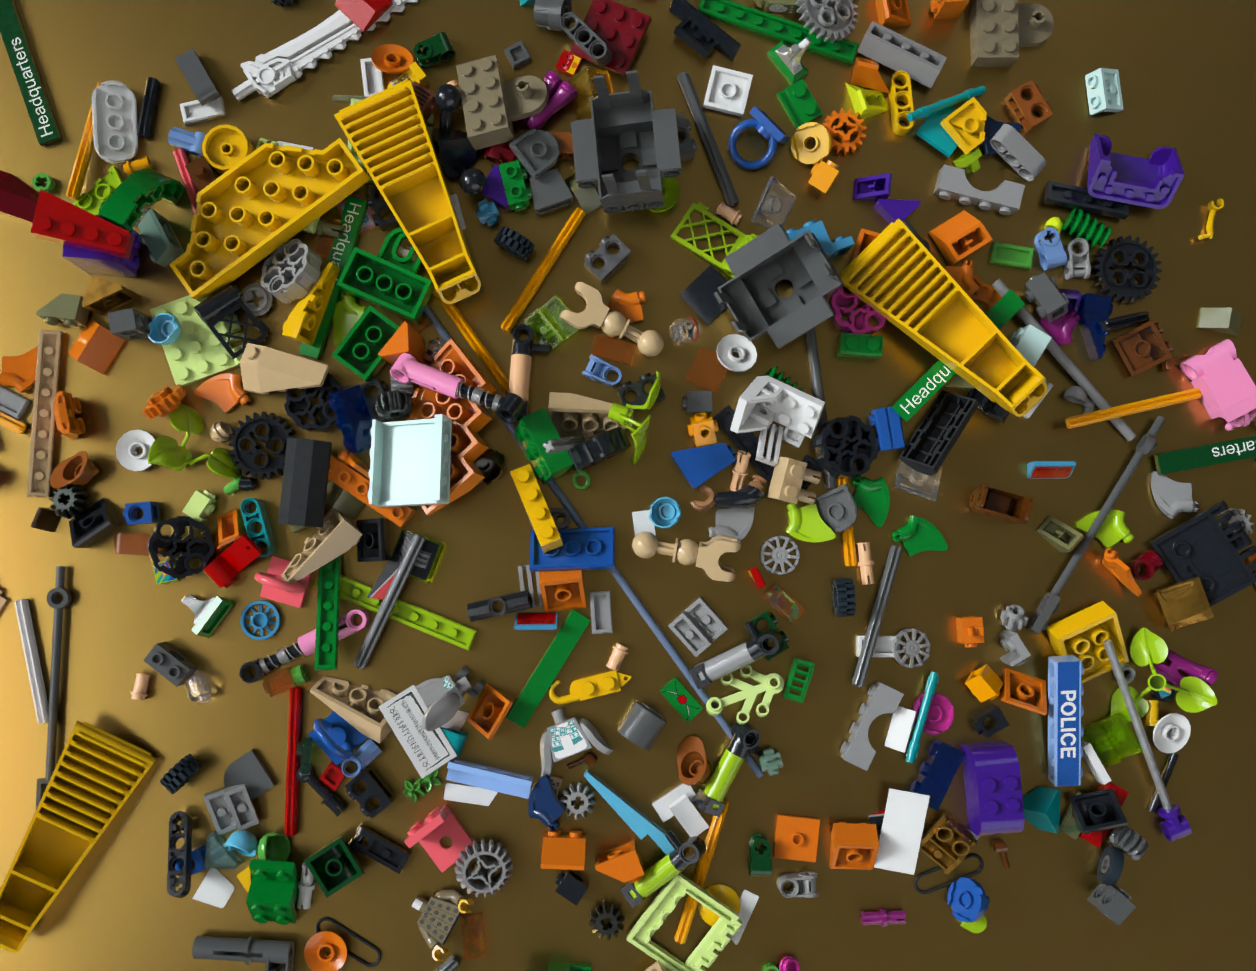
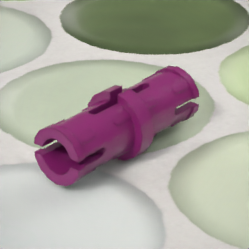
(883, 917)

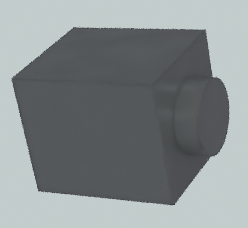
(697, 402)

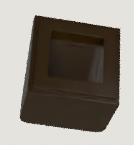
(45, 519)

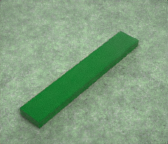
(328, 616)
(548, 668)

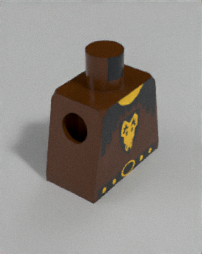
(201, 172)

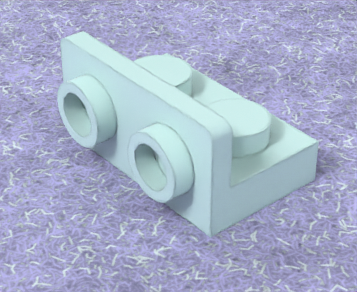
(1104, 91)

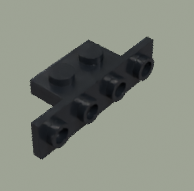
(701, 32)

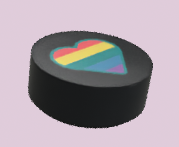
(1164, 695)

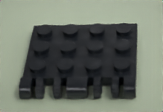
(1205, 552)

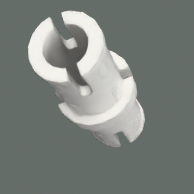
(305, 888)

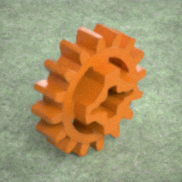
(849, 124)
(164, 401)

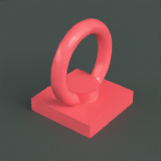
(279, 590)

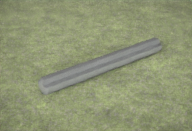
(563, 444)

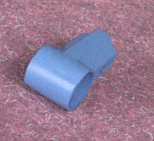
(187, 140)
(362, 756)

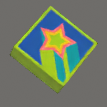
(161, 577)

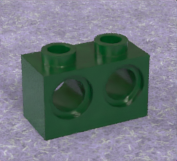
(772, 621)

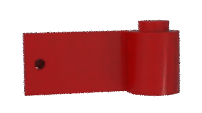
(231, 561)

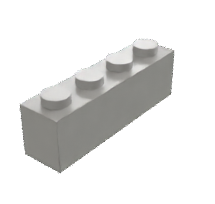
(901, 54)

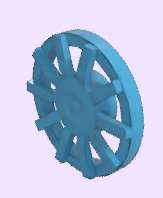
(260, 620)

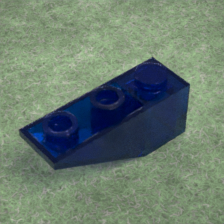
(1092, 311)

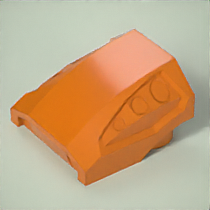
(64, 410)

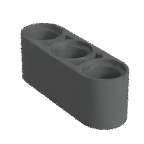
(577, 34)
(197, 77)

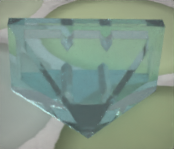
(219, 856)

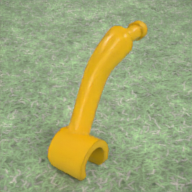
(1210, 222)

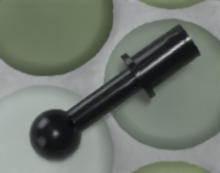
(330, 799)

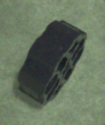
(311, 410)
(599, 449)
(864, 455)
(182, 566)

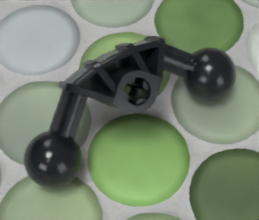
(453, 145)

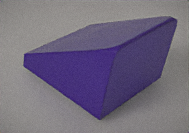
(1074, 298)

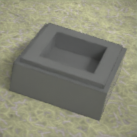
(517, 54)

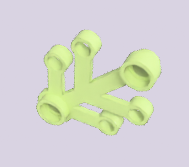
(748, 692)

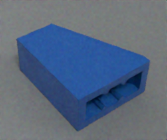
(703, 462)

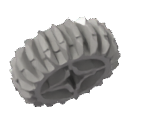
(468, 876)

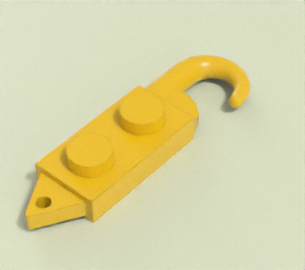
(590, 687)

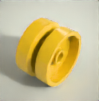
(226, 147)

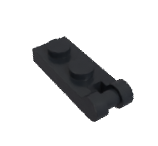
(380, 849)

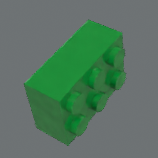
(364, 342)
(532, 433)

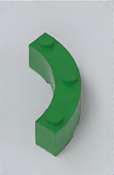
(135, 193)

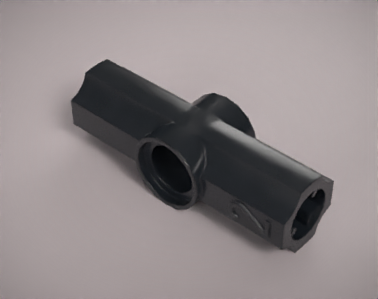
(487, 608)

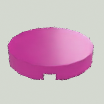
(939, 716)

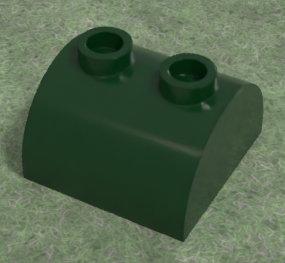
(334, 866)

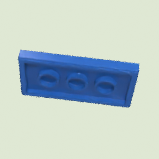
(580, 550)

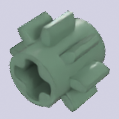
(770, 761)

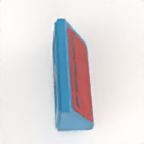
(1050, 469)
(536, 621)

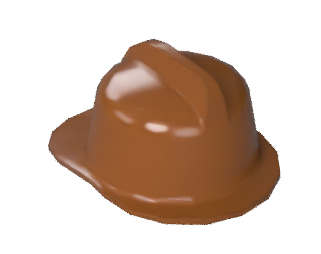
(74, 470)
(692, 761)

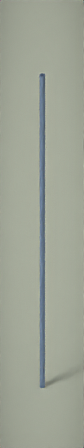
(620, 579)

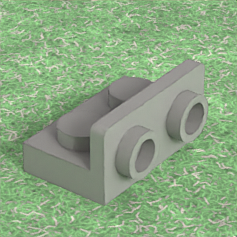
(1013, 643)

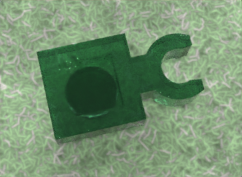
(304, 750)

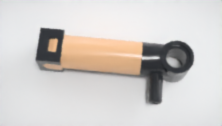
(521, 364)

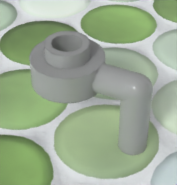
(1078, 396)

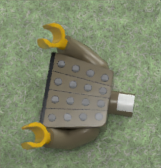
(440, 917)

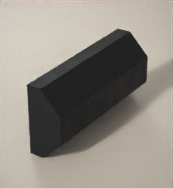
(938, 432)
(305, 482)

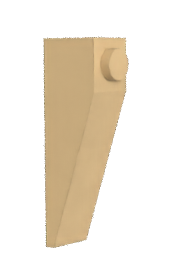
(580, 415)
(327, 544)
(356, 705)

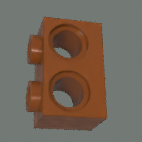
(1023, 108)

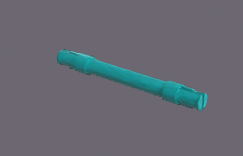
(965, 96)
(914, 744)

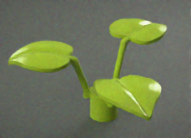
(624, 416)
(167, 453)
(1147, 649)

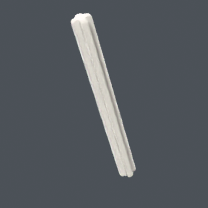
(32, 660)

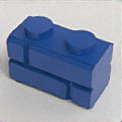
(887, 428)

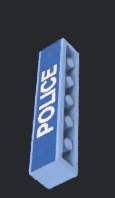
(1065, 720)

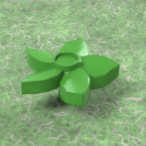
(430, 779)
(412, 789)

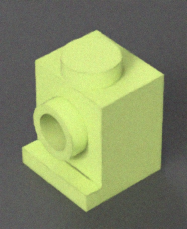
(200, 505)

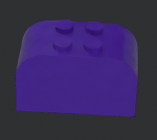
(103, 264)
(992, 788)

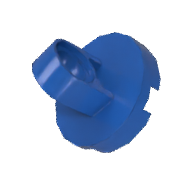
(967, 900)

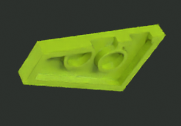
(100, 192)

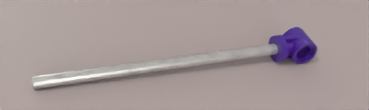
(1175, 824)

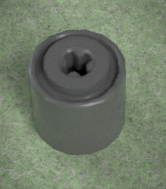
(642, 725)

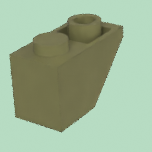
(65, 310)

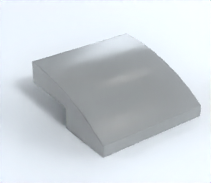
(698, 626)
(231, 808)

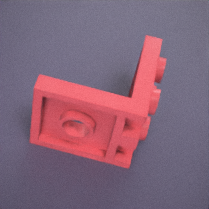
(429, 833)

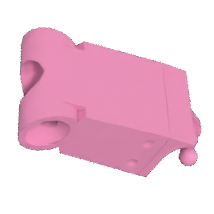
(1223, 384)

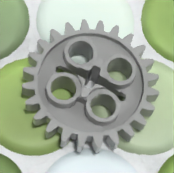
(828, 17)

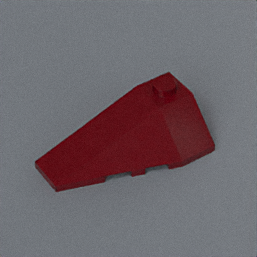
(17, 198)

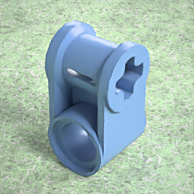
(1050, 251)
(601, 372)

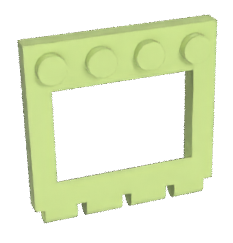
(663, 905)

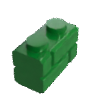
(859, 346)

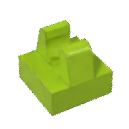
(970, 161)

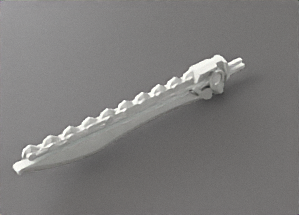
(284, 64)

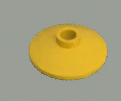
(724, 894)

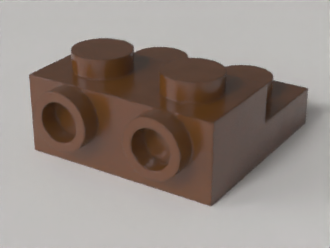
(1143, 347)

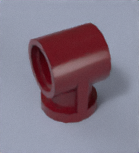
(500, 153)
(1150, 563)

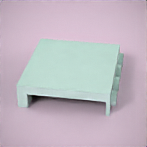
(410, 462)

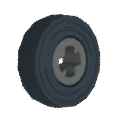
(1110, 866)

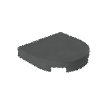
(536, 151)
(837, 508)
(251, 772)

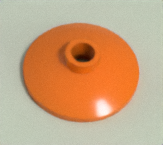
(391, 58)
(318, 959)

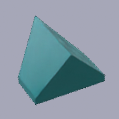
(1043, 808)

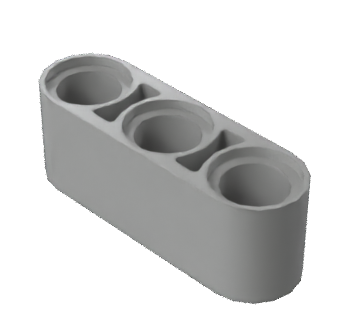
(1018, 152)

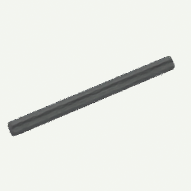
(708, 139)
(389, 601)
(877, 616)

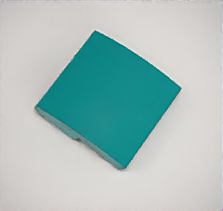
(935, 134)

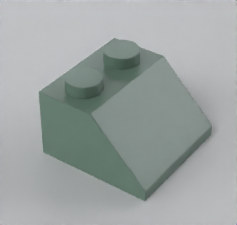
(159, 238)

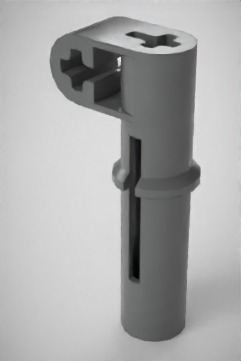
(247, 950)

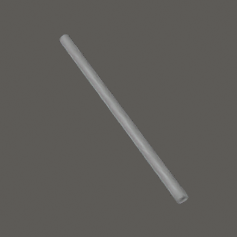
(1069, 366)

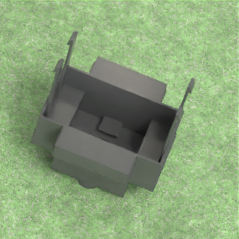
(622, 130)
(760, 269)

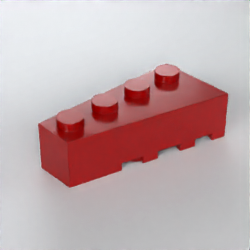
(72, 226)

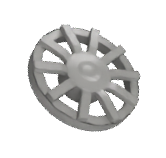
(779, 555)
(911, 648)

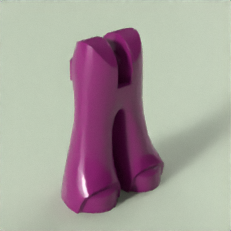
(560, 95)
(1193, 669)

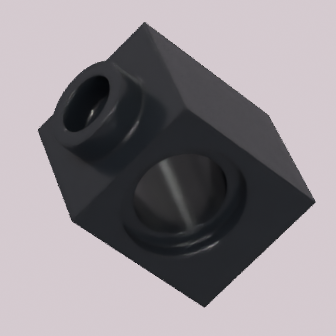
(998, 721)
(571, 886)

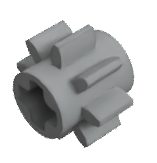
(1014, 617)

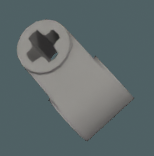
(1077, 264)
(802, 884)

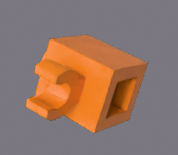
(970, 630)

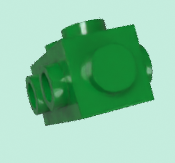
(514, 185)

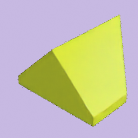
(866, 101)

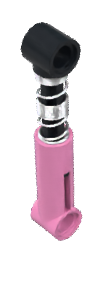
(409, 369)
(305, 646)

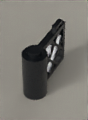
(222, 305)

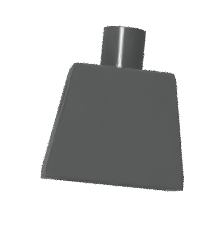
(550, 192)

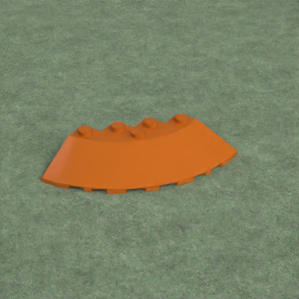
(465, 416)

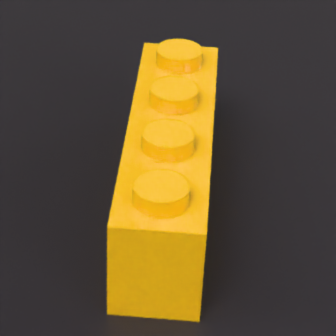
(536, 508)

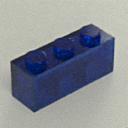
(352, 417)
(937, 772)

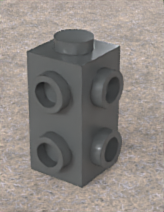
(1046, 297)

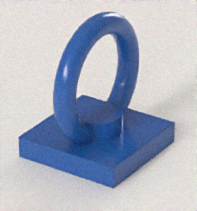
(767, 128)
(336, 737)

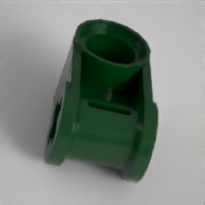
(436, 50)
(759, 859)

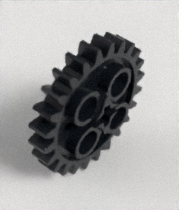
(1126, 250)
(250, 459)

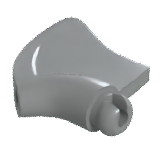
(1172, 496)
(732, 522)

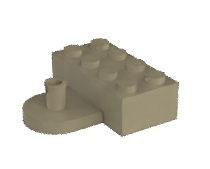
(1003, 27)
(493, 103)

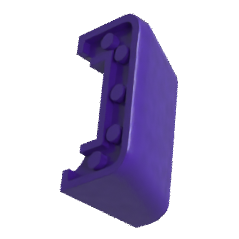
(1132, 178)

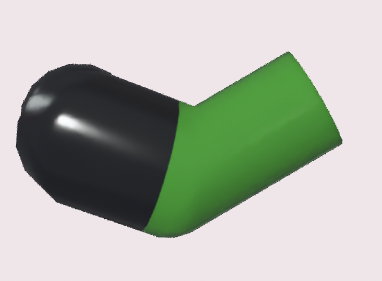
(240, 483)

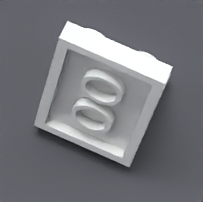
(775, 401)

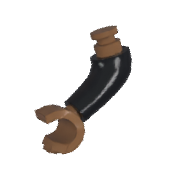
(746, 497)

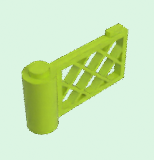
(703, 209)

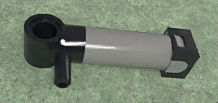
(735, 658)

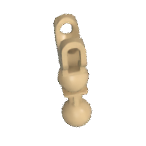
(611, 322)
(688, 552)

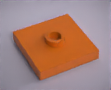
(796, 838)

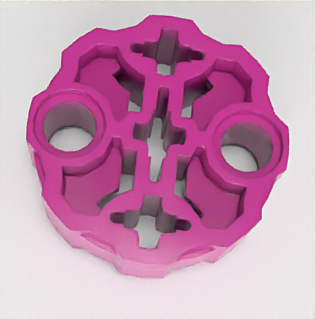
(862, 324)

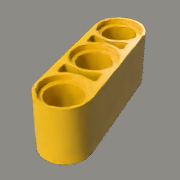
(904, 94)

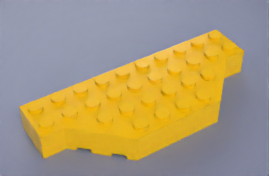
(261, 208)

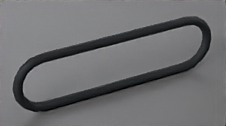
(948, 883)
(356, 936)

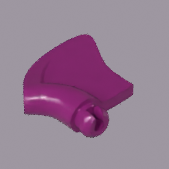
(1061, 328)

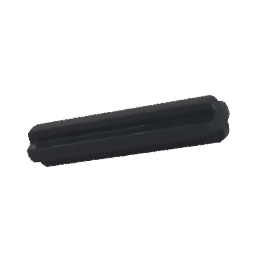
(148, 108)
(1124, 321)

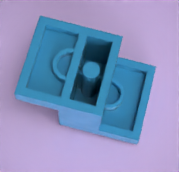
(833, 250)

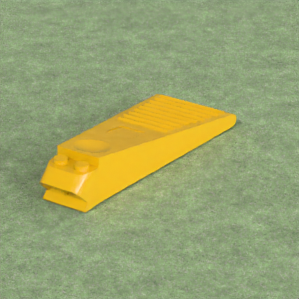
(403, 164)
(930, 307)
(78, 804)

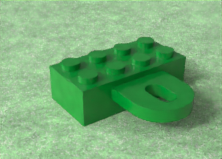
(388, 279)

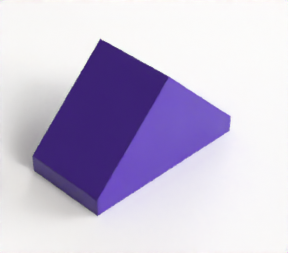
(872, 187)
(495, 189)
(896, 209)

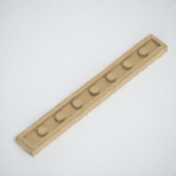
(43, 414)

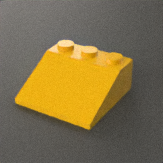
(1084, 637)

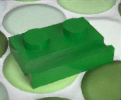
(799, 104)

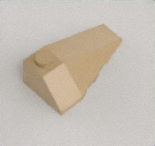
(273, 370)

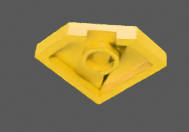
(966, 125)

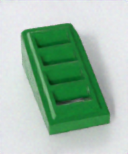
(808, 674)

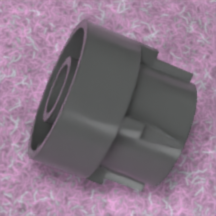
(549, 12)

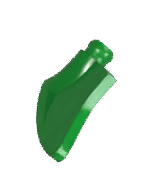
(872, 497)
(919, 536)

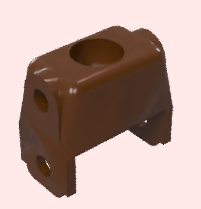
(1000, 505)

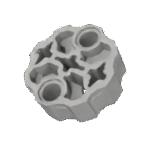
(291, 271)

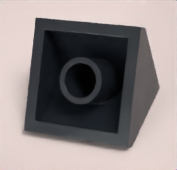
(93, 524)
(375, 541)
(1097, 811)

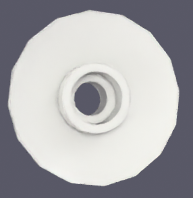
(739, 346)
(127, 450)
(1171, 733)

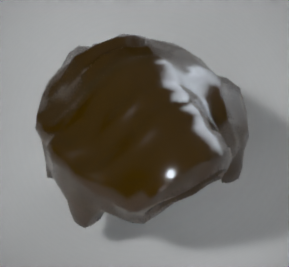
(490, 465)

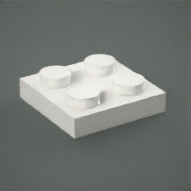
(727, 91)

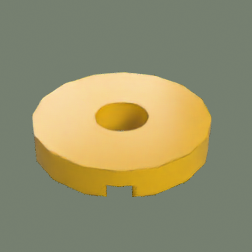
(821, 149)

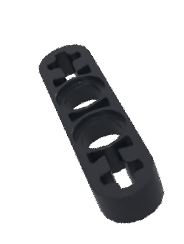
(176, 854)

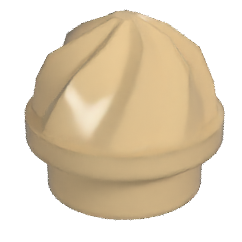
(220, 431)

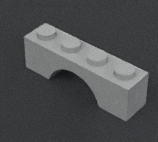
(954, 185)
(858, 748)

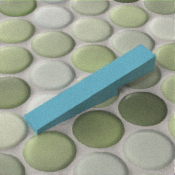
(630, 814)

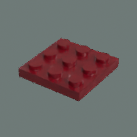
(620, 30)

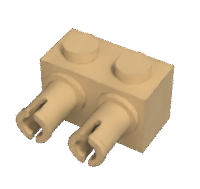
(788, 479)

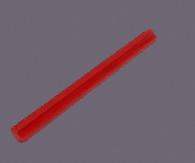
(293, 761)

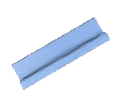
(489, 778)

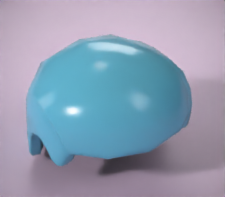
(164, 329)
(665, 512)
(243, 842)

